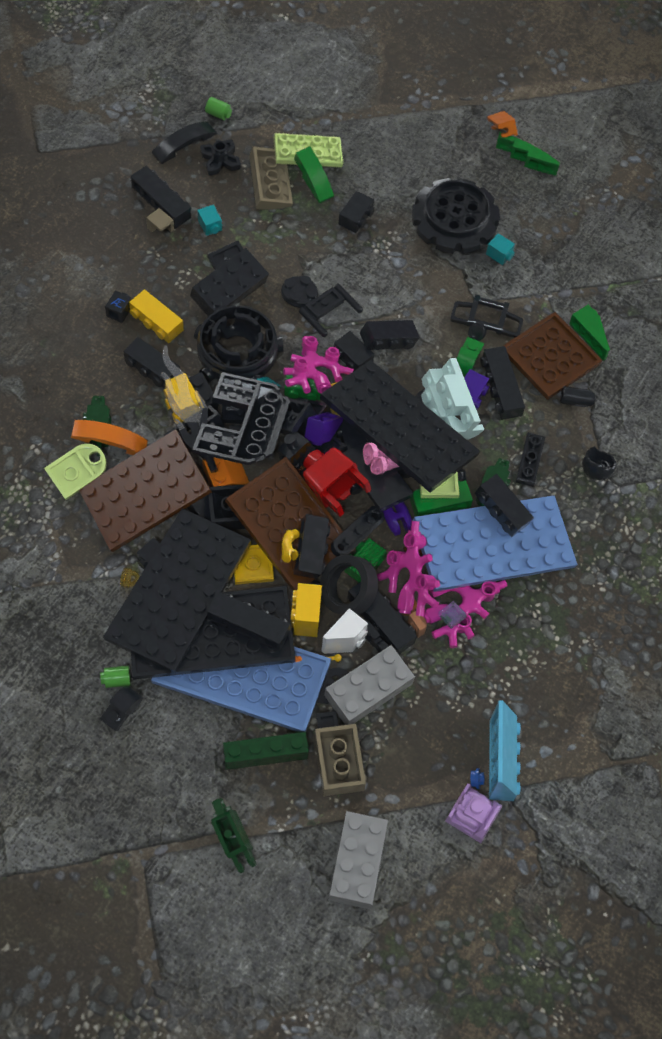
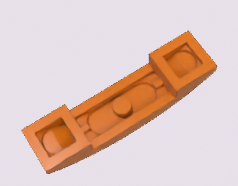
(108, 434)

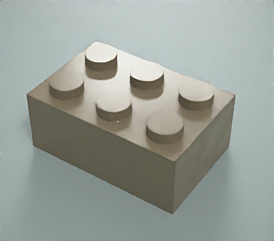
(339, 760)

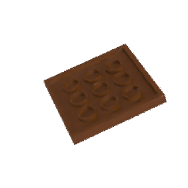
(551, 355)

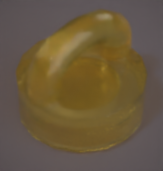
(125, 580)

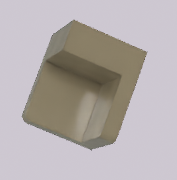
(160, 221)

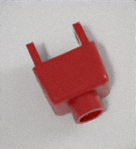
(332, 477)

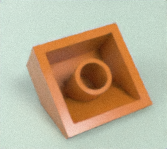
(228, 473)

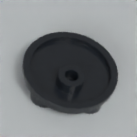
(299, 291)

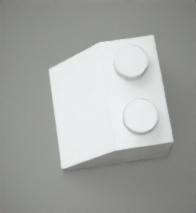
(345, 634)

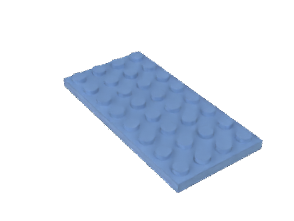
(475, 549)
(271, 693)

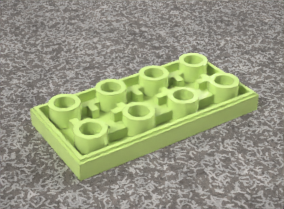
(325, 148)

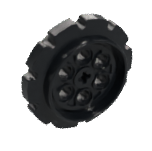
(455, 215)

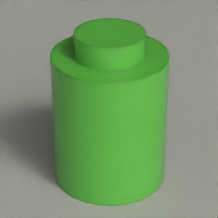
(218, 108)
(115, 676)

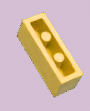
(156, 316)

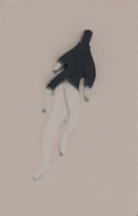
(185, 407)

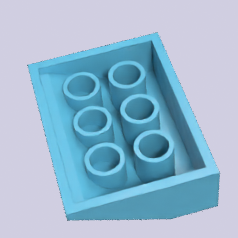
(503, 754)

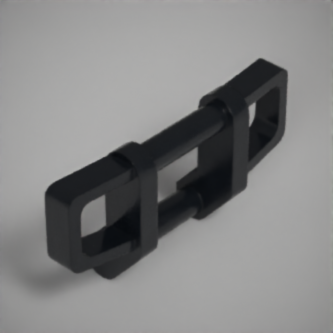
(489, 326)

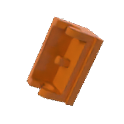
(503, 121)

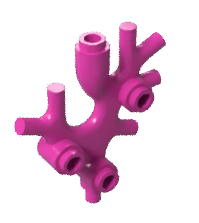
(305, 366)
(417, 581)
(470, 604)

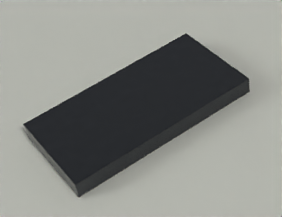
(387, 488)

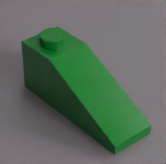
(590, 329)

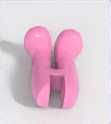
(379, 461)

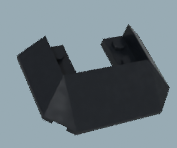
(260, 427)

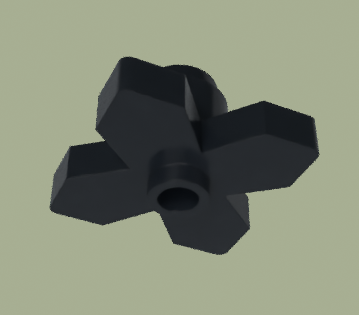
(220, 155)

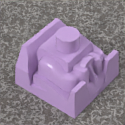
(473, 813)

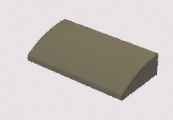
(269, 180)

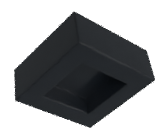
(327, 719)

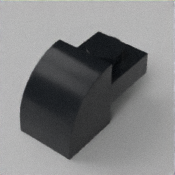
(120, 707)

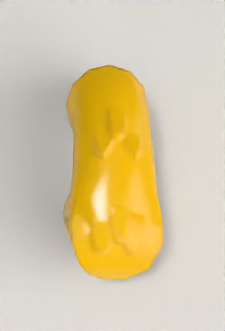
(287, 551)

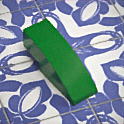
(314, 174)

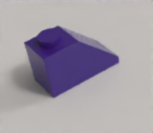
(322, 427)

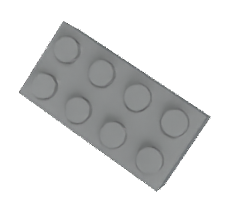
(369, 686)
(358, 860)

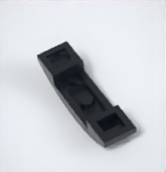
(183, 137)

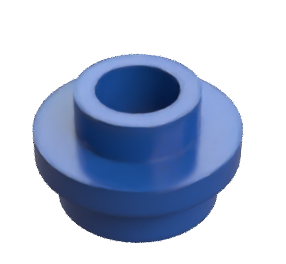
(477, 778)

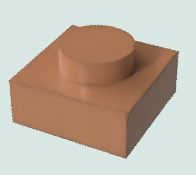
(418, 623)

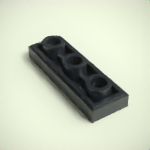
(529, 467)

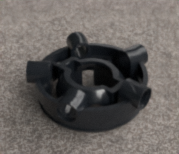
(246, 325)

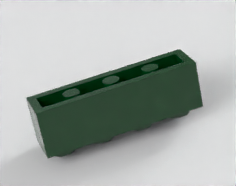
(265, 750)

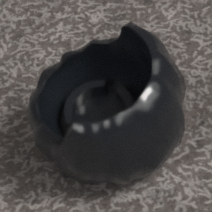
(598, 464)

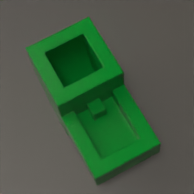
(469, 354)

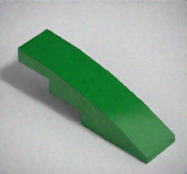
(531, 155)

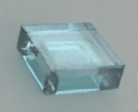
(452, 614)

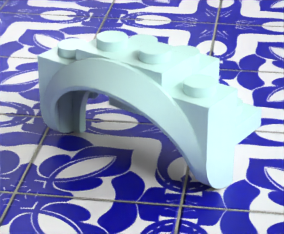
(449, 397)

